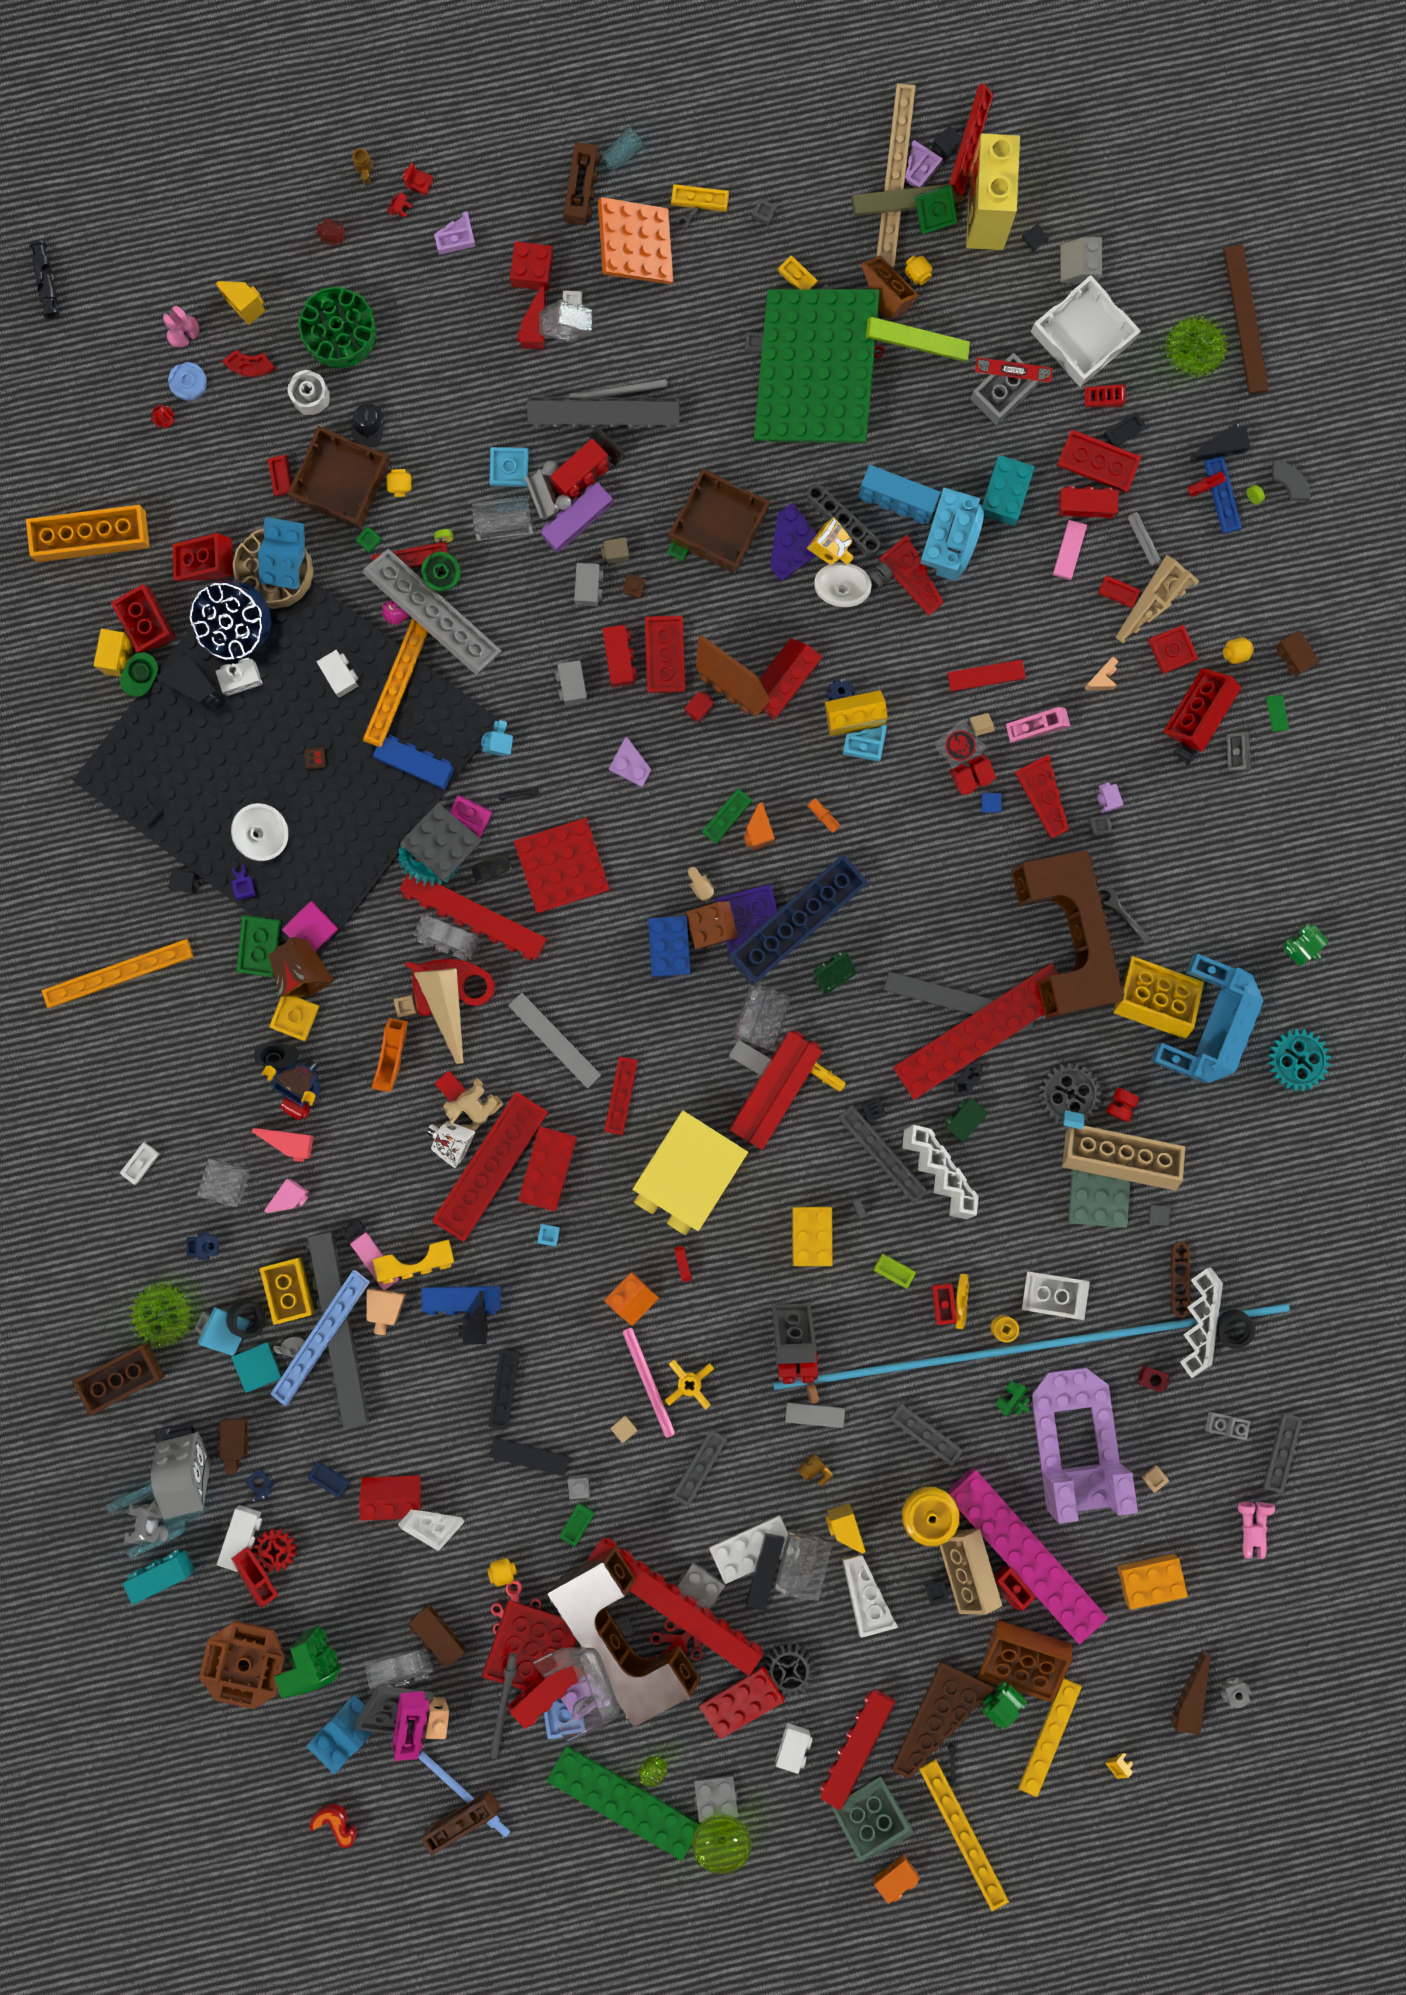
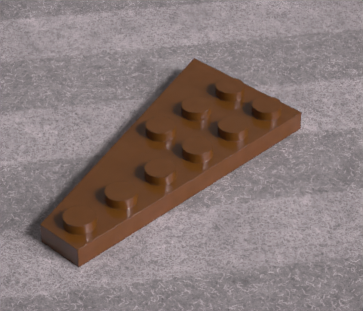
(943, 1709)

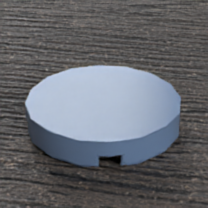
(187, 381)

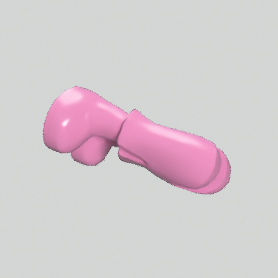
(178, 324)
(1255, 1533)

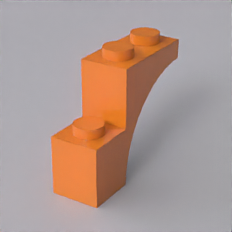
(390, 1057)

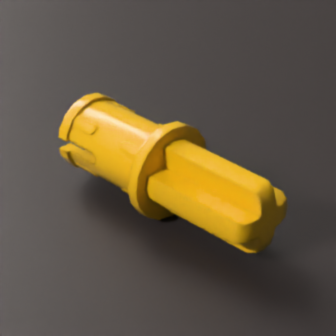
(827, 1077)

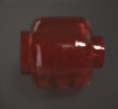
(331, 232)

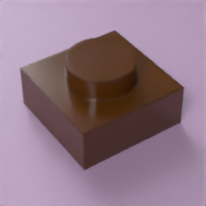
(633, 586)

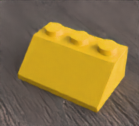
(856, 713)
(844, 1527)

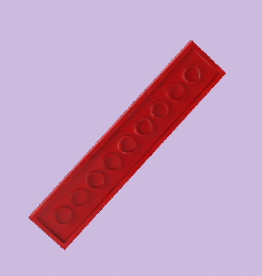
(973, 1036)

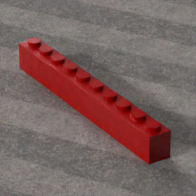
(687, 1614)

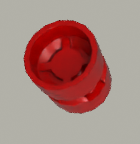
(1124, 1098)

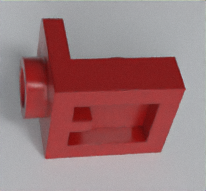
(417, 180)

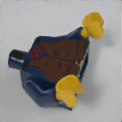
(296, 1082)

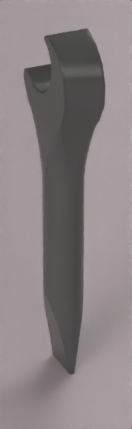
(1115, 905)

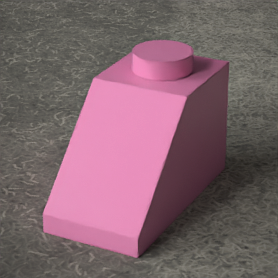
(288, 1197)

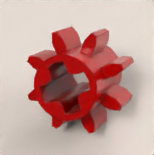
(162, 416)

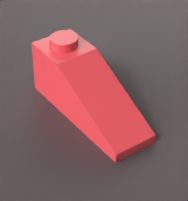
(291, 1144)

